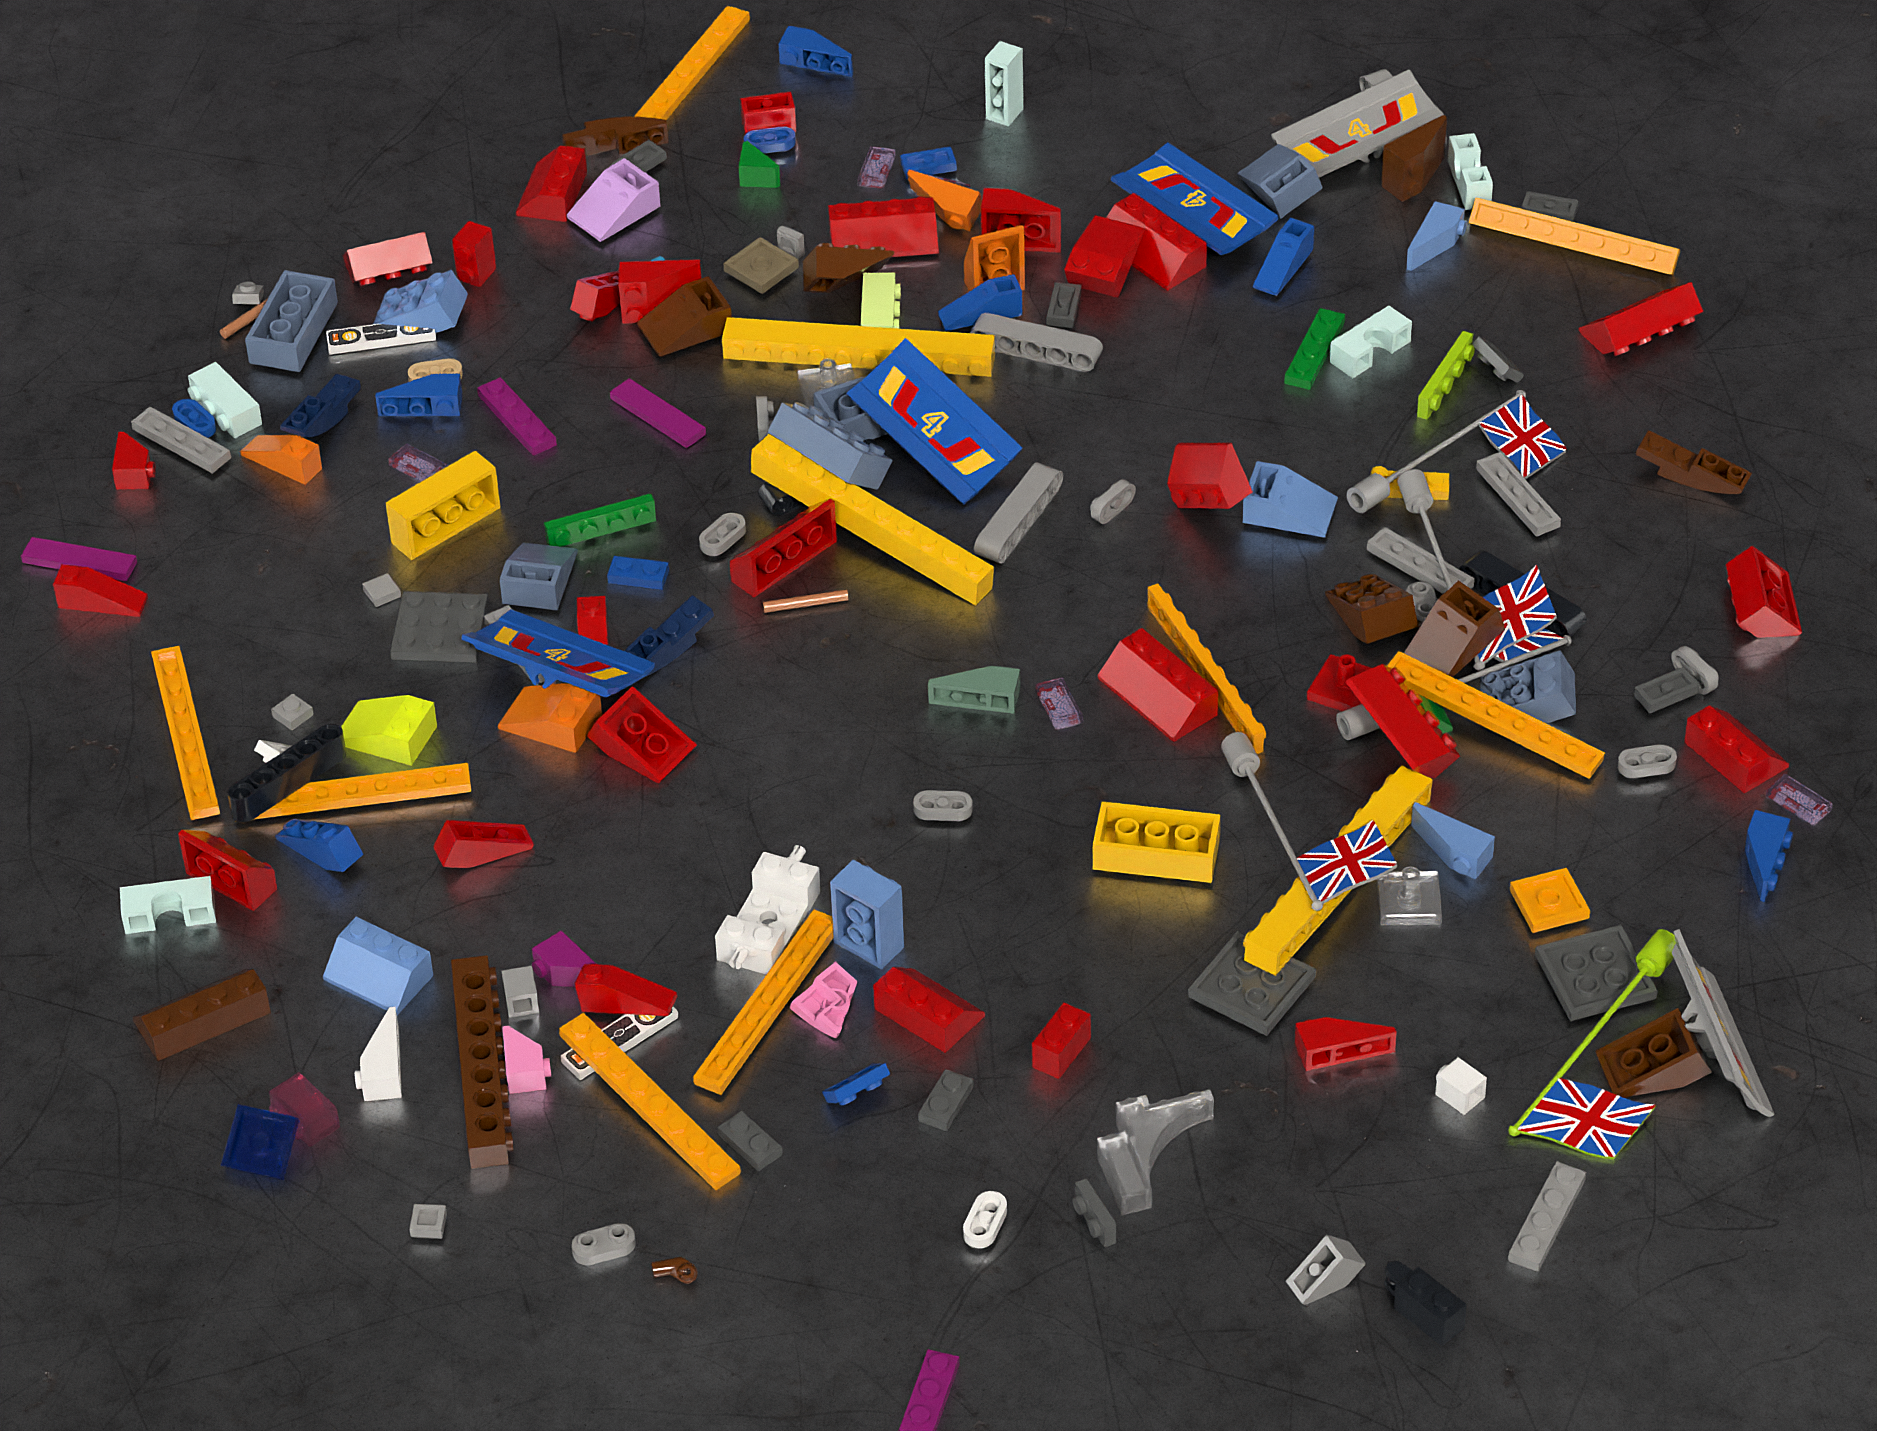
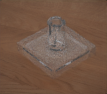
(822, 378)
(1409, 898)

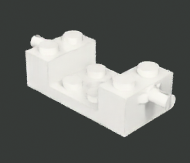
(781, 892)

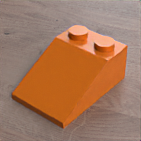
(995, 256)
(553, 715)

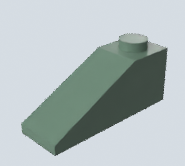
(980, 689)

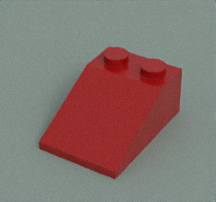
(1009, 209)
(1104, 255)
(649, 283)
(641, 736)

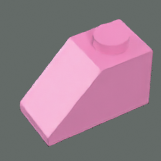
(524, 1063)

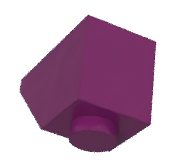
(559, 960)

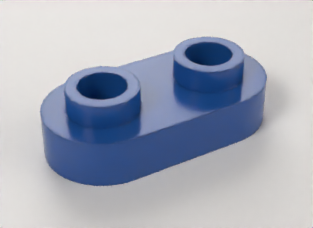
(772, 139)
(194, 416)

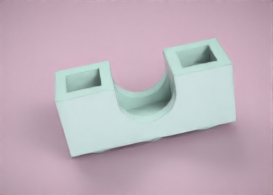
(1467, 171)
(1354, 349)
(147, 901)

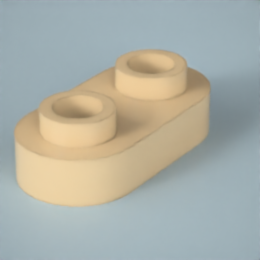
(442, 366)

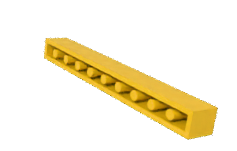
(851, 344)
(874, 520)
(1292, 918)

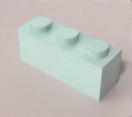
(1004, 83)
(224, 400)

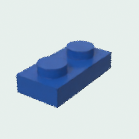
(929, 161)
(638, 572)
(867, 1079)

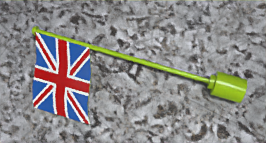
(1584, 1114)

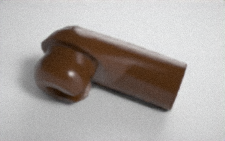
(675, 1267)

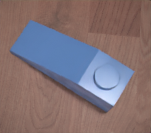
(1436, 234)
(1455, 842)

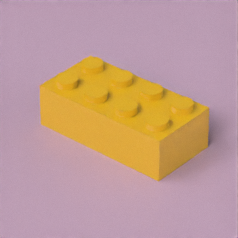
(443, 505)
(1156, 842)

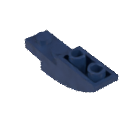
(324, 410)
(673, 635)

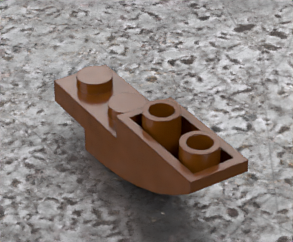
(618, 134)
(1699, 471)

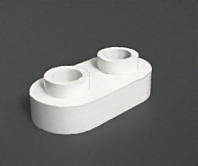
(982, 1221)

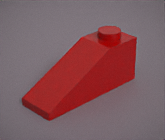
(596, 295)
(93, 591)
(593, 618)
(475, 843)
(621, 992)
(1338, 1041)

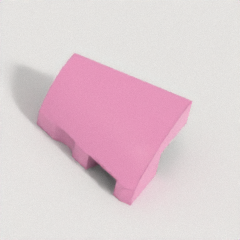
(826, 1000)

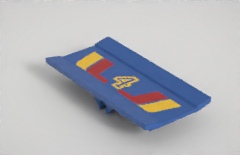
(1197, 199)
(935, 422)
(559, 654)

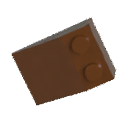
(1414, 159)
(1654, 1058)

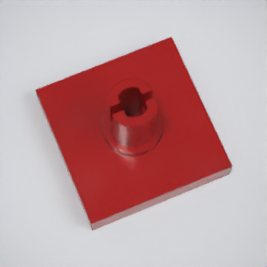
(1330, 683)

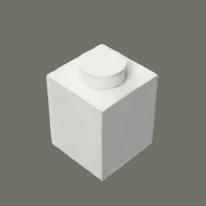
(1460, 1085)

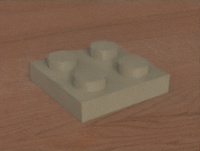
(761, 265)

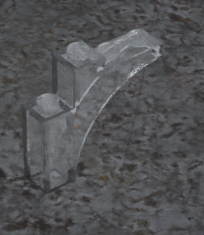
(1142, 1136)

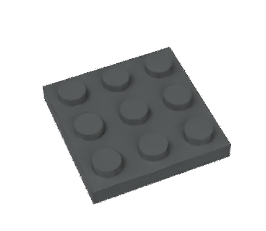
(433, 626)
(1593, 972)
(1248, 991)

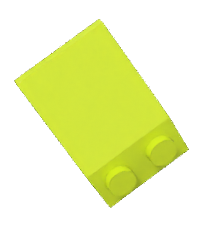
(390, 727)

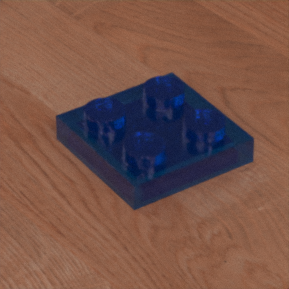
(260, 1142)

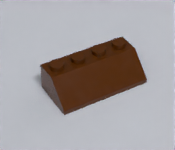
(203, 1013)

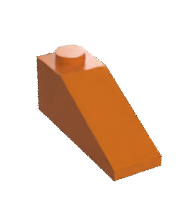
(952, 202)
(286, 454)

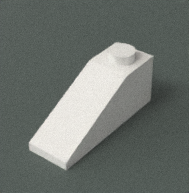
(380, 1062)

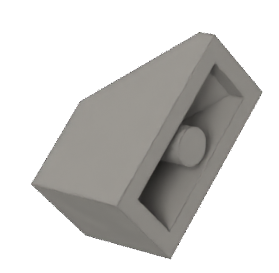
(1325, 1270)

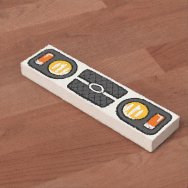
(375, 336)
(625, 1033)

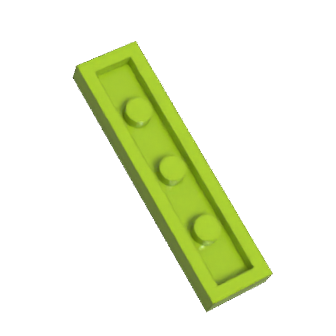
(1443, 377)

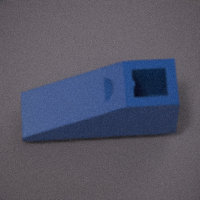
(812, 51)
(1285, 257)
(995, 296)
(423, 397)
(323, 843)
(1764, 849)

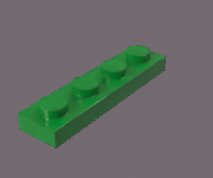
(1314, 349)
(600, 521)

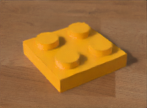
(1549, 900)

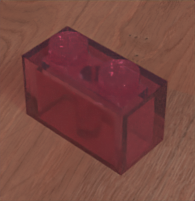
(303, 1100)

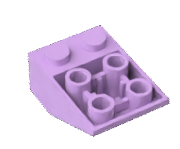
(615, 200)

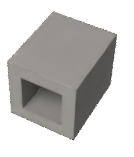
(520, 991)

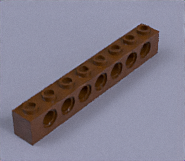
(480, 1062)

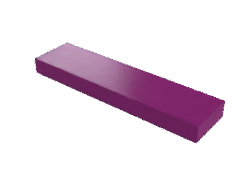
(658, 413)
(54, 553)

